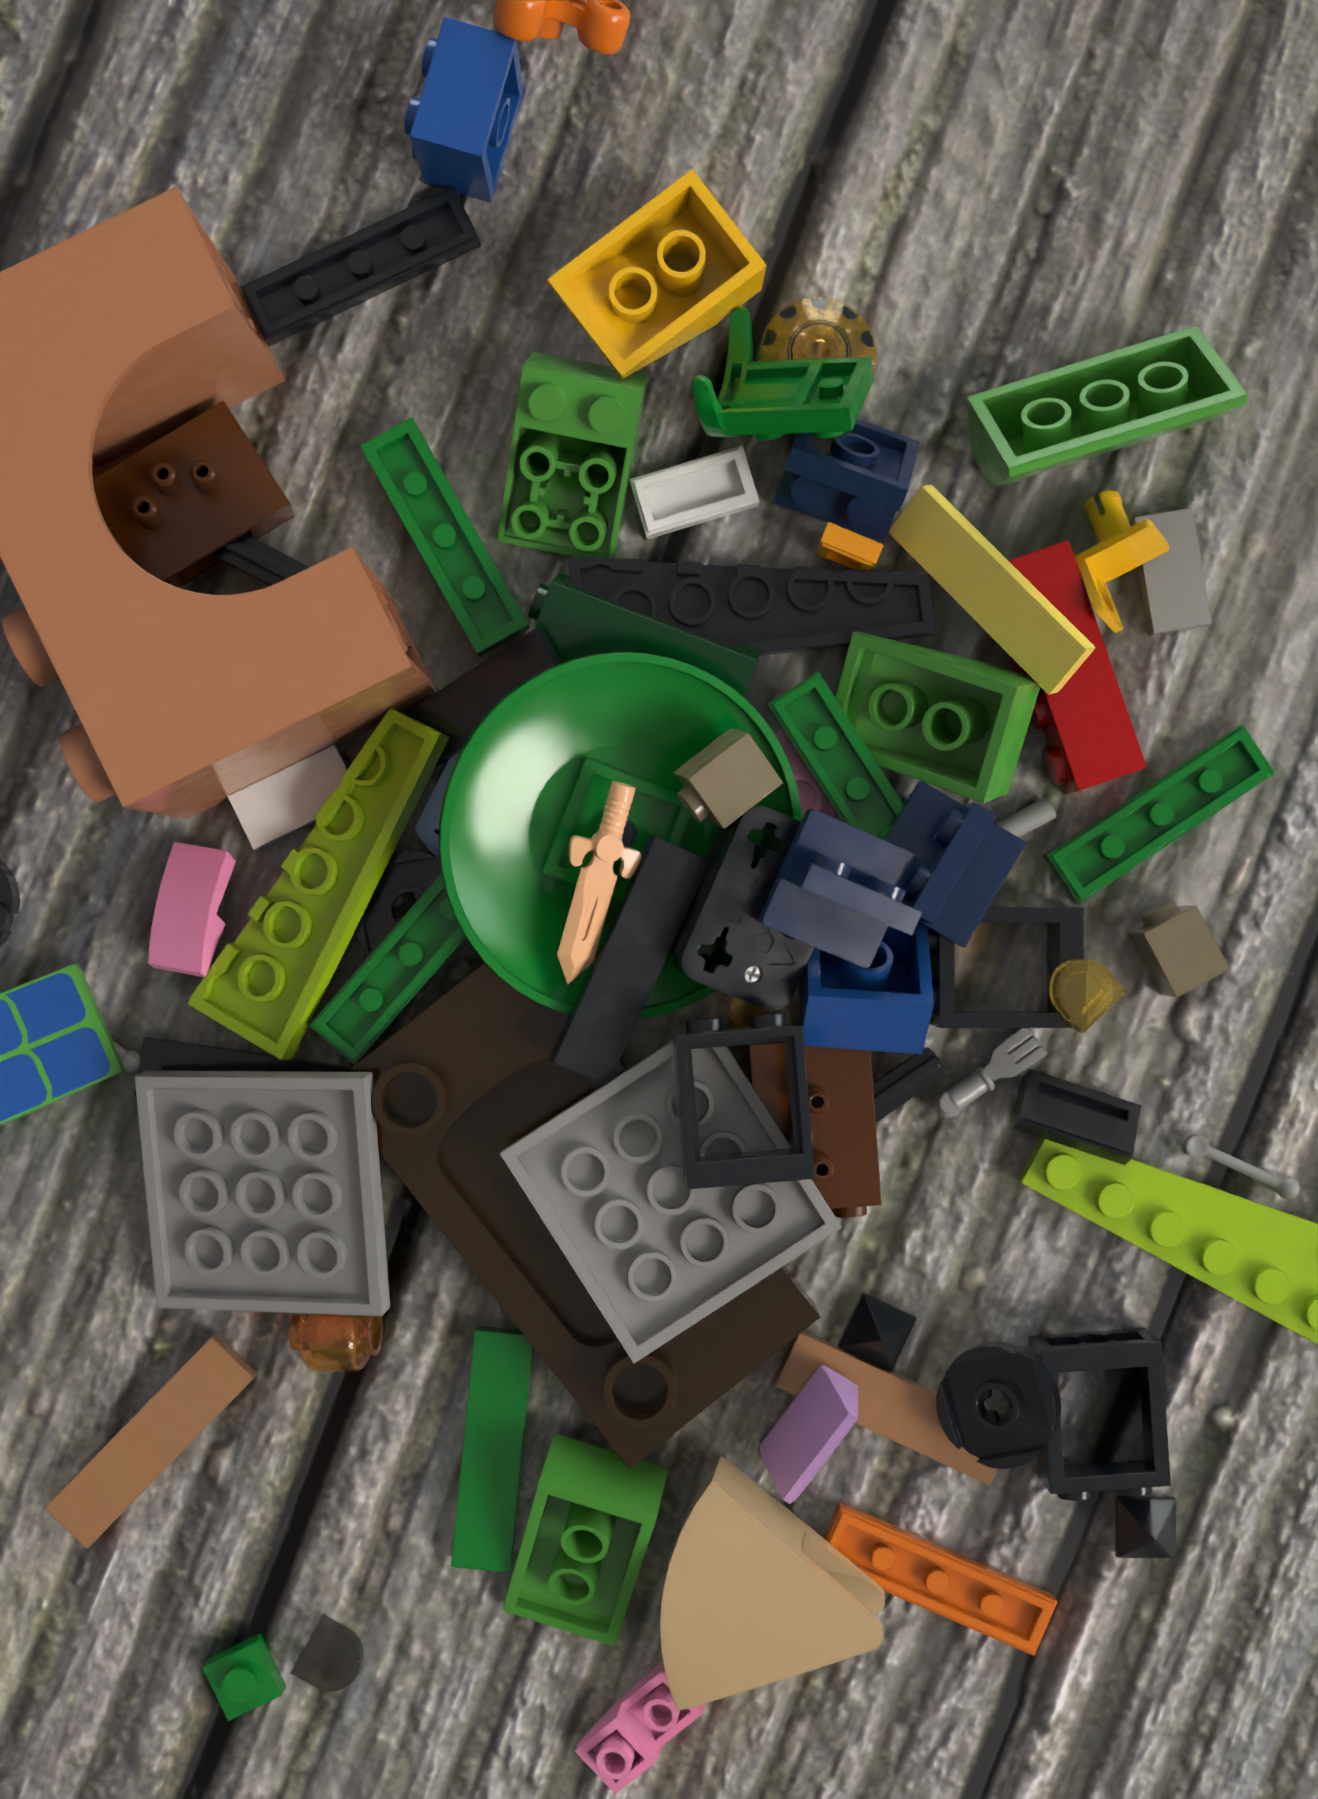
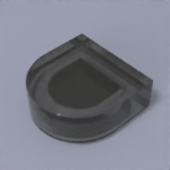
(329, 1656)

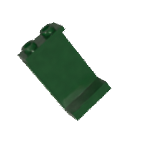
(590, 625)

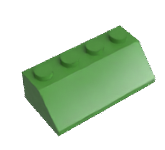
(1100, 406)

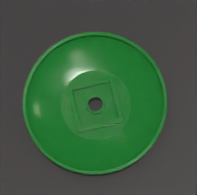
(544, 774)

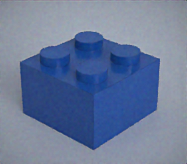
(465, 108)
(870, 1006)

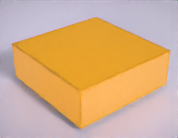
(848, 548)

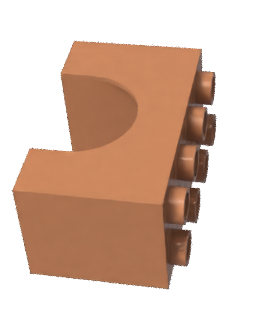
(171, 685)

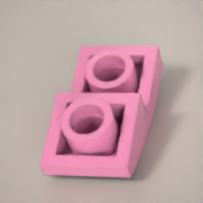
(186, 909)
(634, 1730)

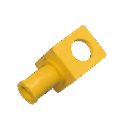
(1117, 552)

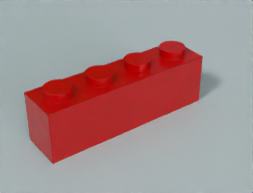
(1087, 718)

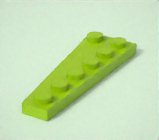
(298, 933)
(1213, 1235)

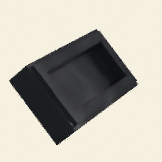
(1077, 1117)

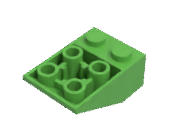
(571, 456)

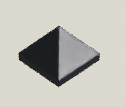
(877, 1331)
(1145, 1527)

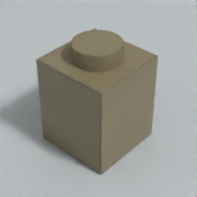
(726, 779)
(1178, 948)

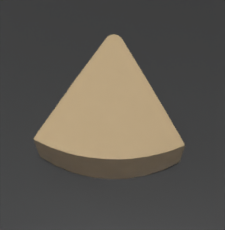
(757, 1595)

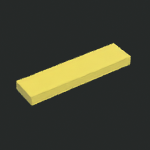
(991, 589)

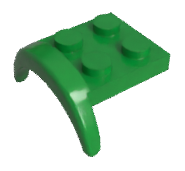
(780, 395)

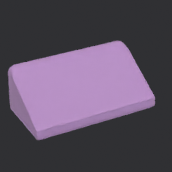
(809, 1431)

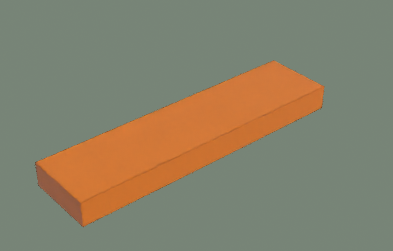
(942, 1579)

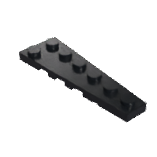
(764, 606)

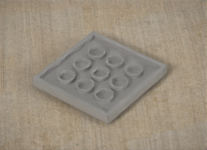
(263, 1191)
(628, 1225)

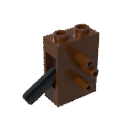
(197, 503)
(842, 1113)

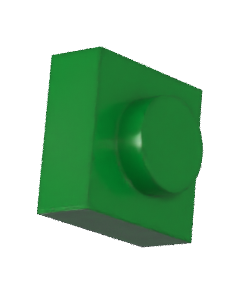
(244, 1677)

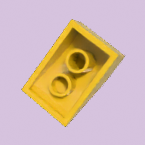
(660, 277)

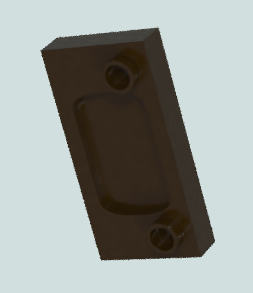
(445, 1106)

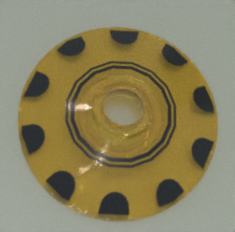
(817, 320)

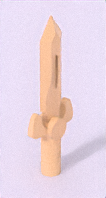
(596, 882)

